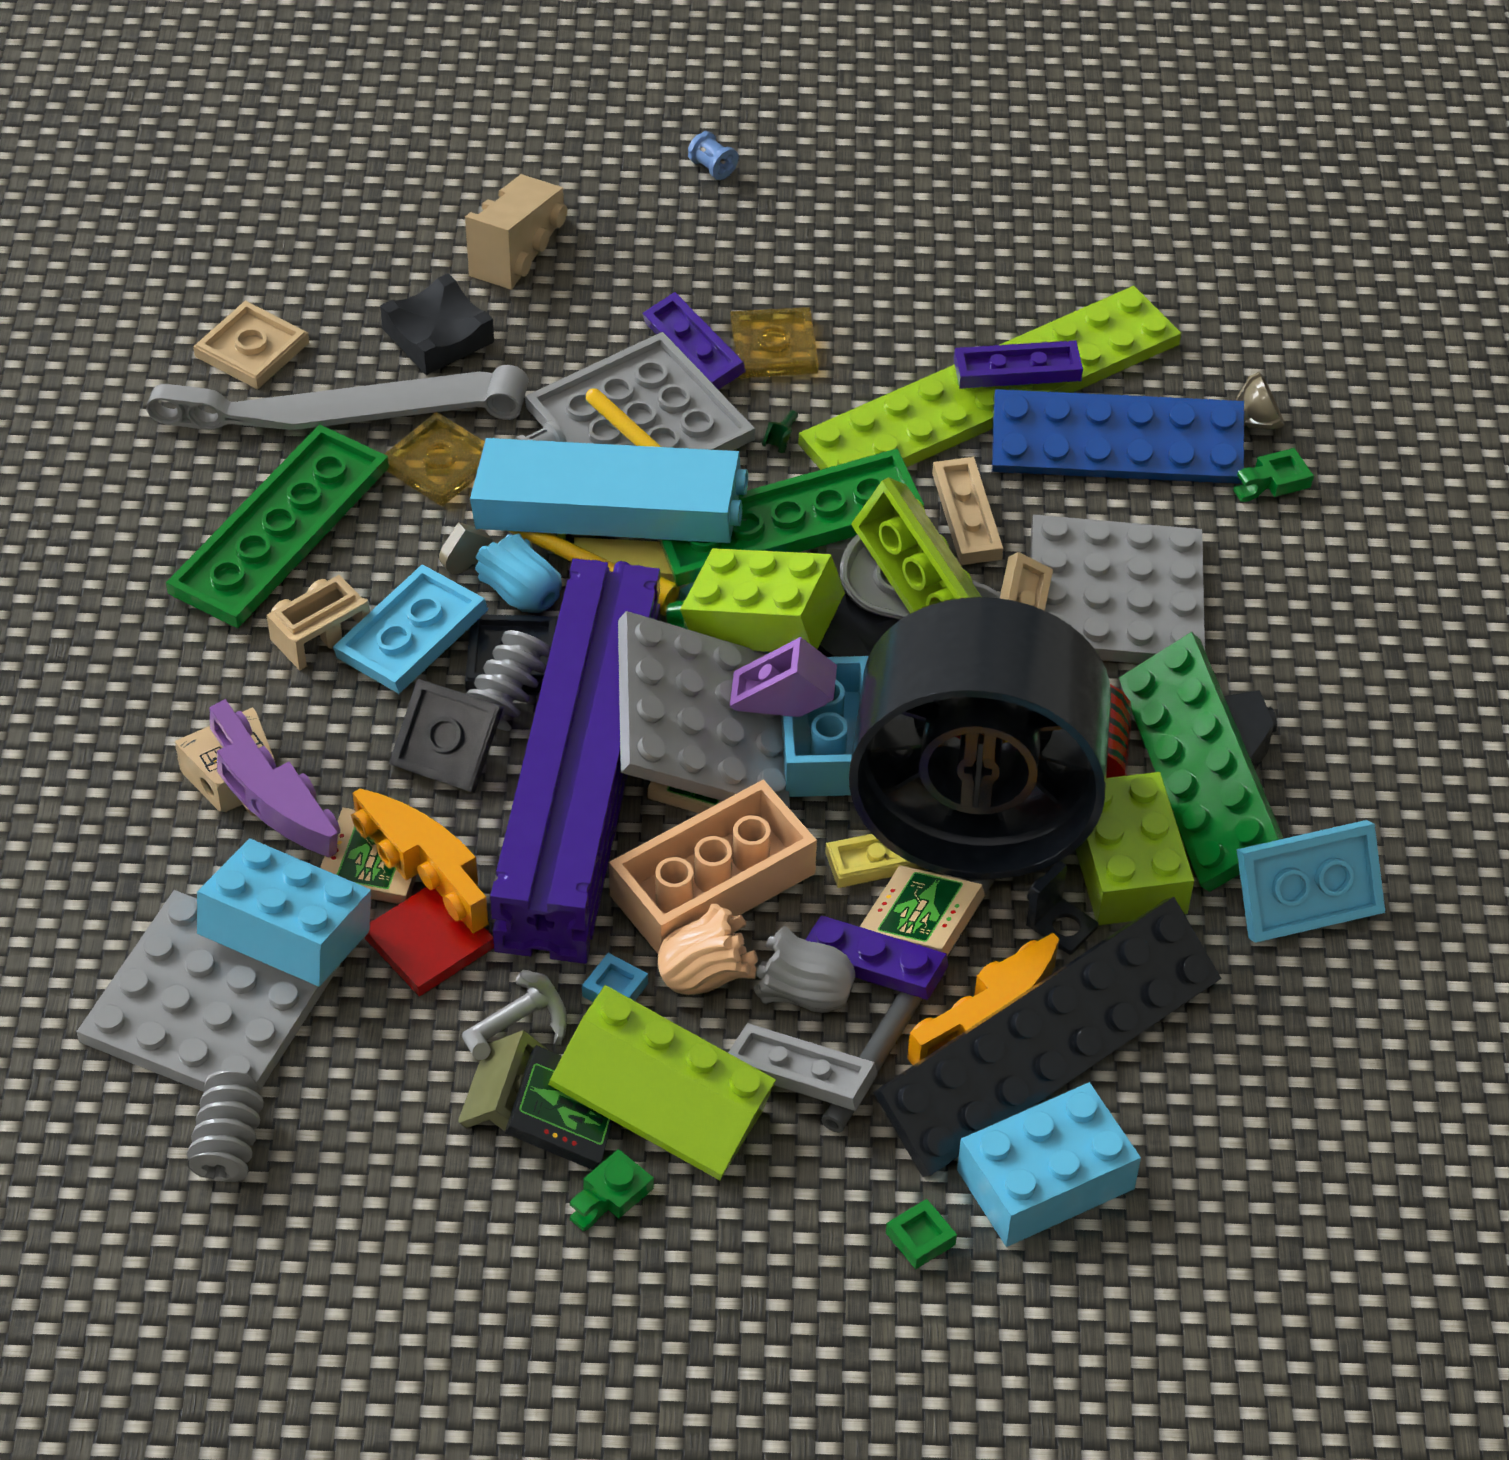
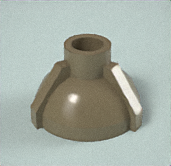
(1259, 404)

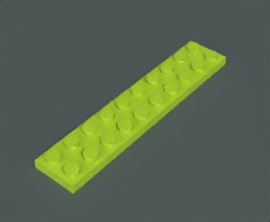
(939, 415)

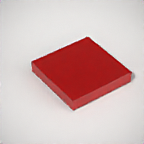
(425, 941)

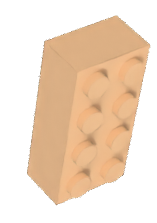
(723, 856)

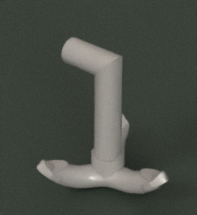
(540, 994)

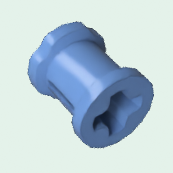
(712, 155)

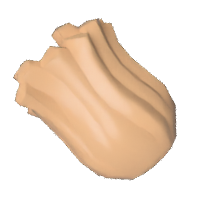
(706, 953)

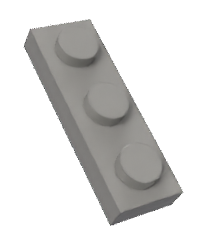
(806, 1066)

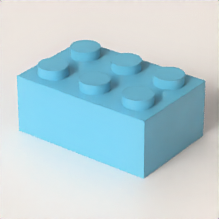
(822, 741)
(283, 912)
(1048, 1164)

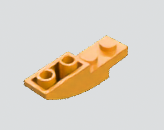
(426, 848)
(994, 988)

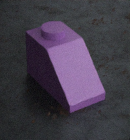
(785, 681)

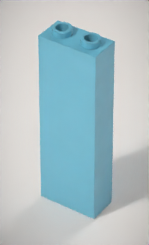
(608, 490)

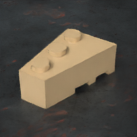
(513, 230)

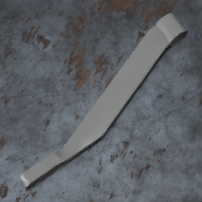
(498, 392)

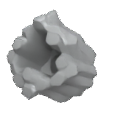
(804, 974)

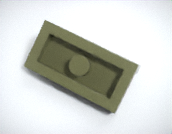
(498, 1081)

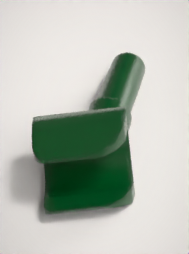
(779, 433)

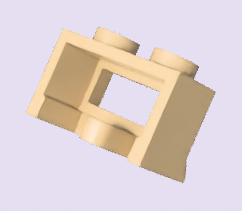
(313, 615)

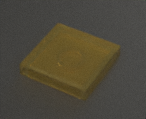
(774, 342)
(437, 458)

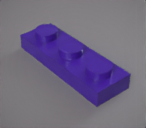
(695, 340)
(1018, 364)
(883, 958)

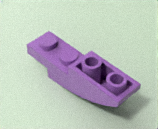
(272, 793)

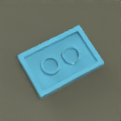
(410, 628)
(1311, 881)

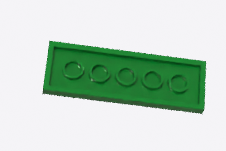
(796, 512)
(277, 526)
(1200, 759)

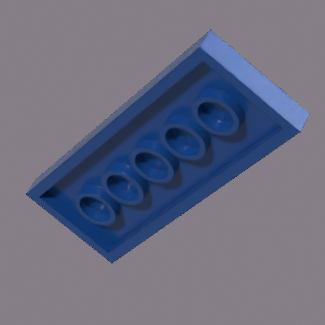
(1118, 436)

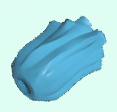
(519, 574)

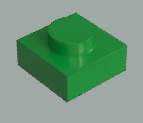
(921, 1233)

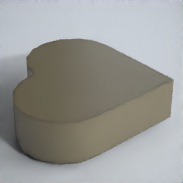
(462, 547)

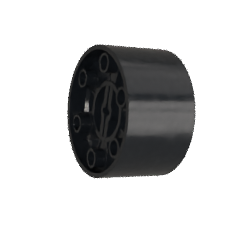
(996, 674)

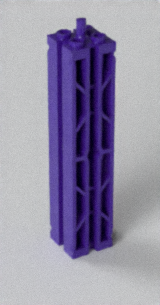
(570, 772)

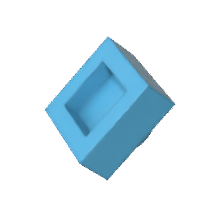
(616, 975)

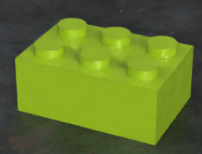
(764, 597)
(1134, 852)

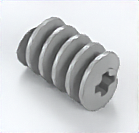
(511, 671)
(225, 1127)

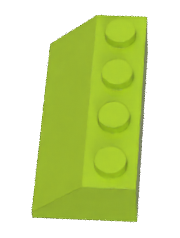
(910, 548)
(662, 1082)

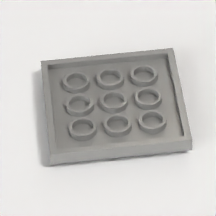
(655, 390)
(1123, 582)
(680, 715)
(197, 1005)

